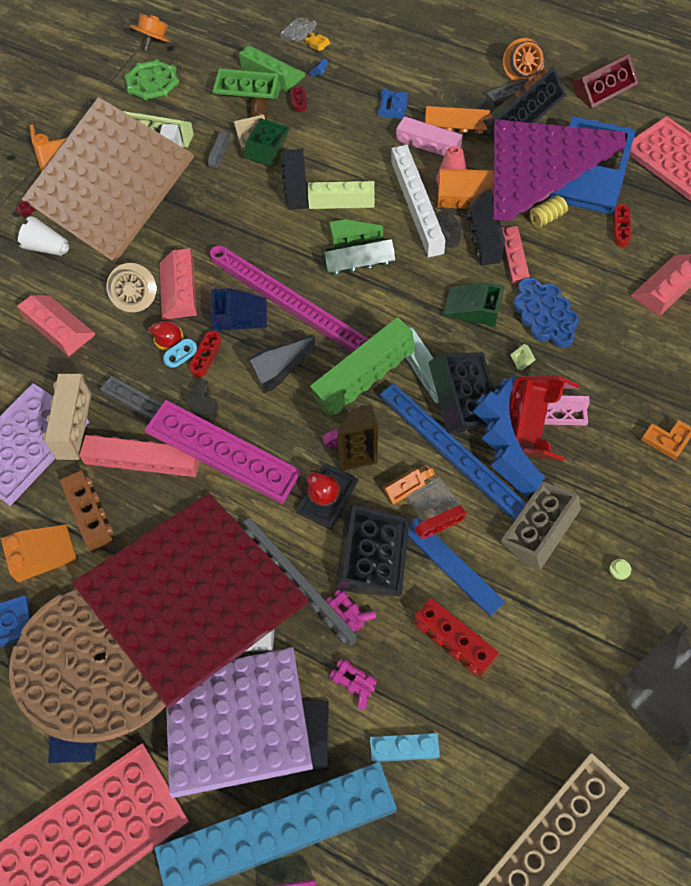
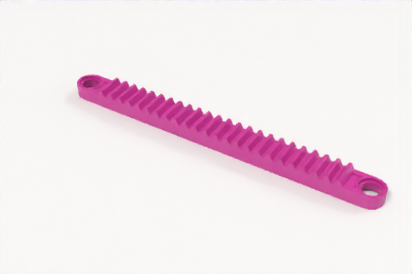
(288, 299)

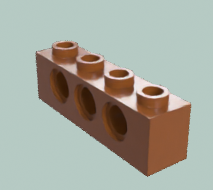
(93, 537)

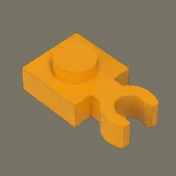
(317, 42)

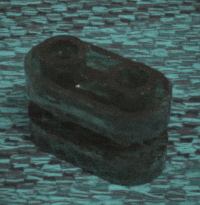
(450, 228)

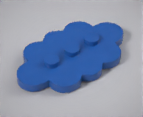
(546, 312)

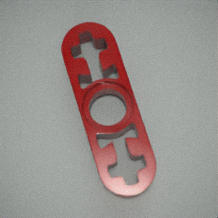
(626, 231)
(205, 361)
(440, 522)

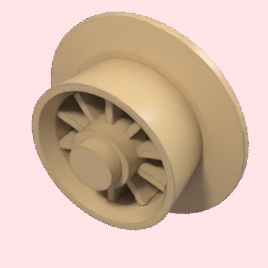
(131, 287)

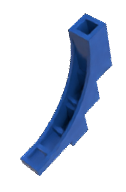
(509, 459)

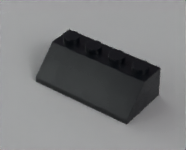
(487, 233)

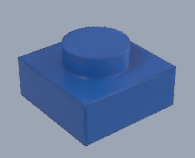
(319, 68)

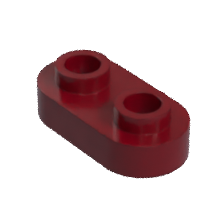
(298, 99)

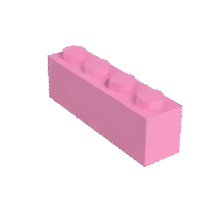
(426, 136)

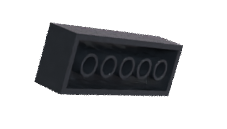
(529, 101)

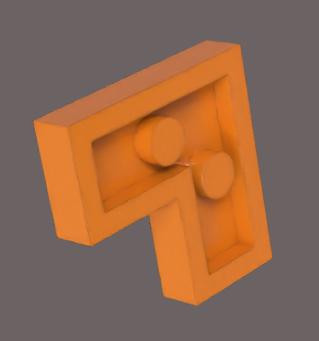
(668, 443)

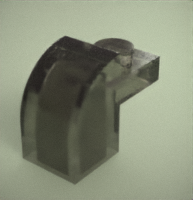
(202, 405)

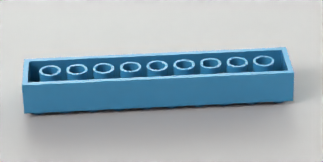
(276, 829)

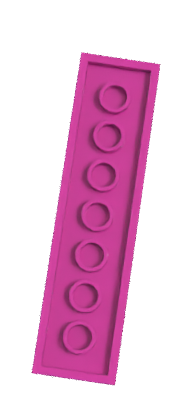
(223, 451)

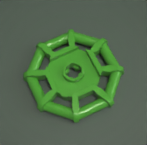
(154, 88)

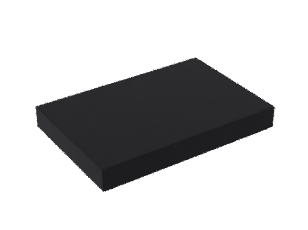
(329, 515)

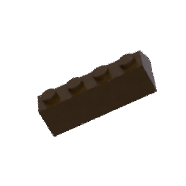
(358, 439)

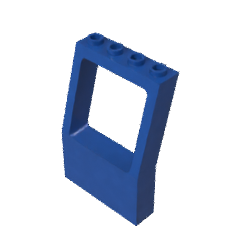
(600, 186)

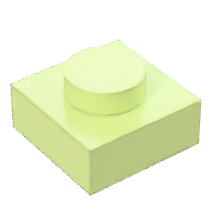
(522, 357)

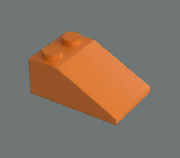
(38, 551)

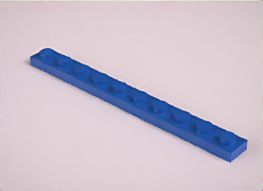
(453, 451)

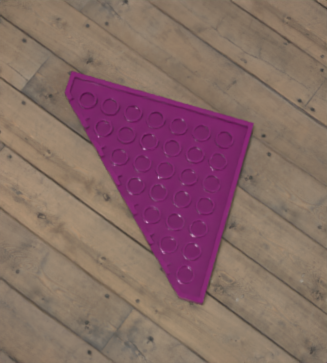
(541, 159)

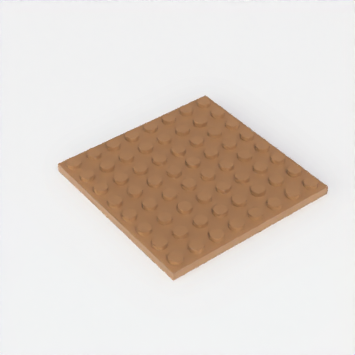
(107, 179)

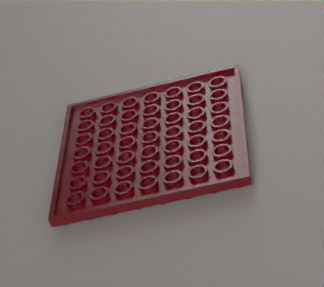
(189, 598)

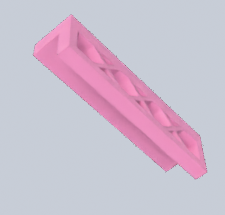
(568, 404)

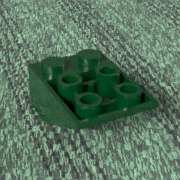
(475, 303)

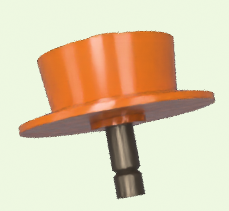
(152, 28)

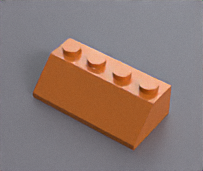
(457, 118)
(461, 187)

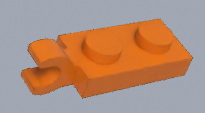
(407, 483)

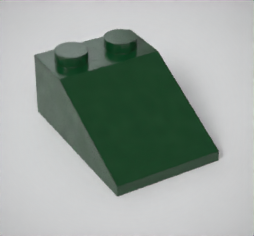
(266, 142)

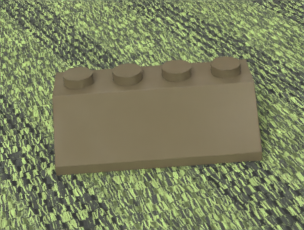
(542, 524)

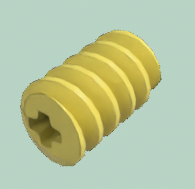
(548, 211)

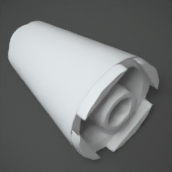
(41, 238)

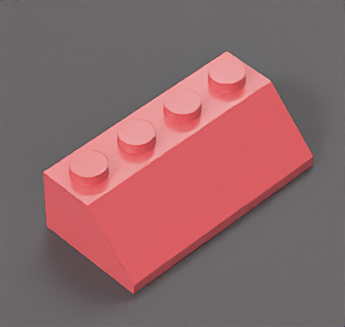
(666, 284)
(178, 285)
(55, 323)

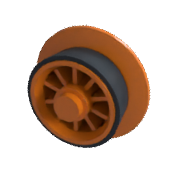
(523, 59)

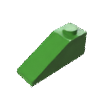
(350, 232)

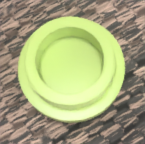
(620, 569)

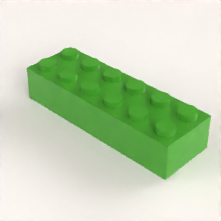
(364, 367)

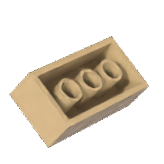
(67, 417)

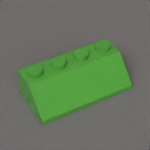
(259, 61)
(247, 83)

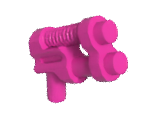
(352, 616)
(362, 684)

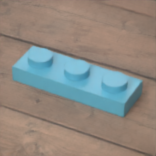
(404, 747)

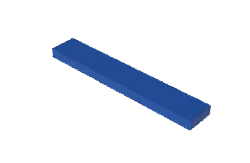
(457, 570)

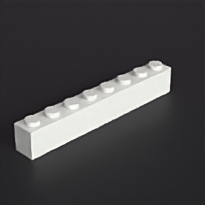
(418, 201)

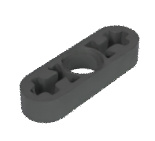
(219, 149)

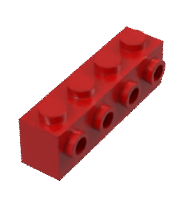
(455, 637)

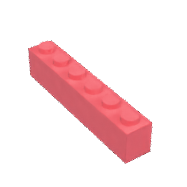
(137, 456)

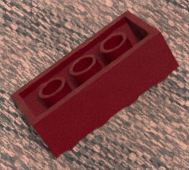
(605, 81)

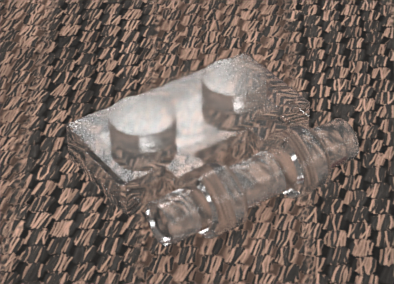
(298, 29)

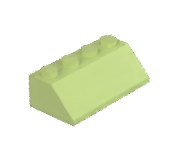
(156, 123)
(341, 194)

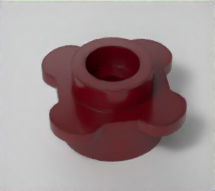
(25, 209)

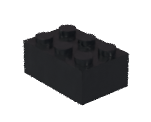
(295, 179)

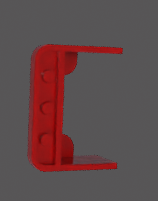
(529, 409)

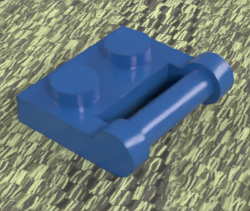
(398, 104)

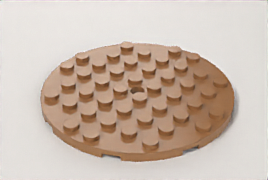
(64, 686)

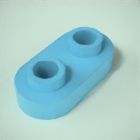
(179, 353)

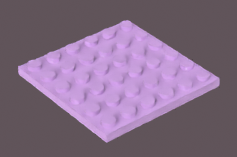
(239, 726)

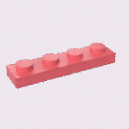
(515, 255)

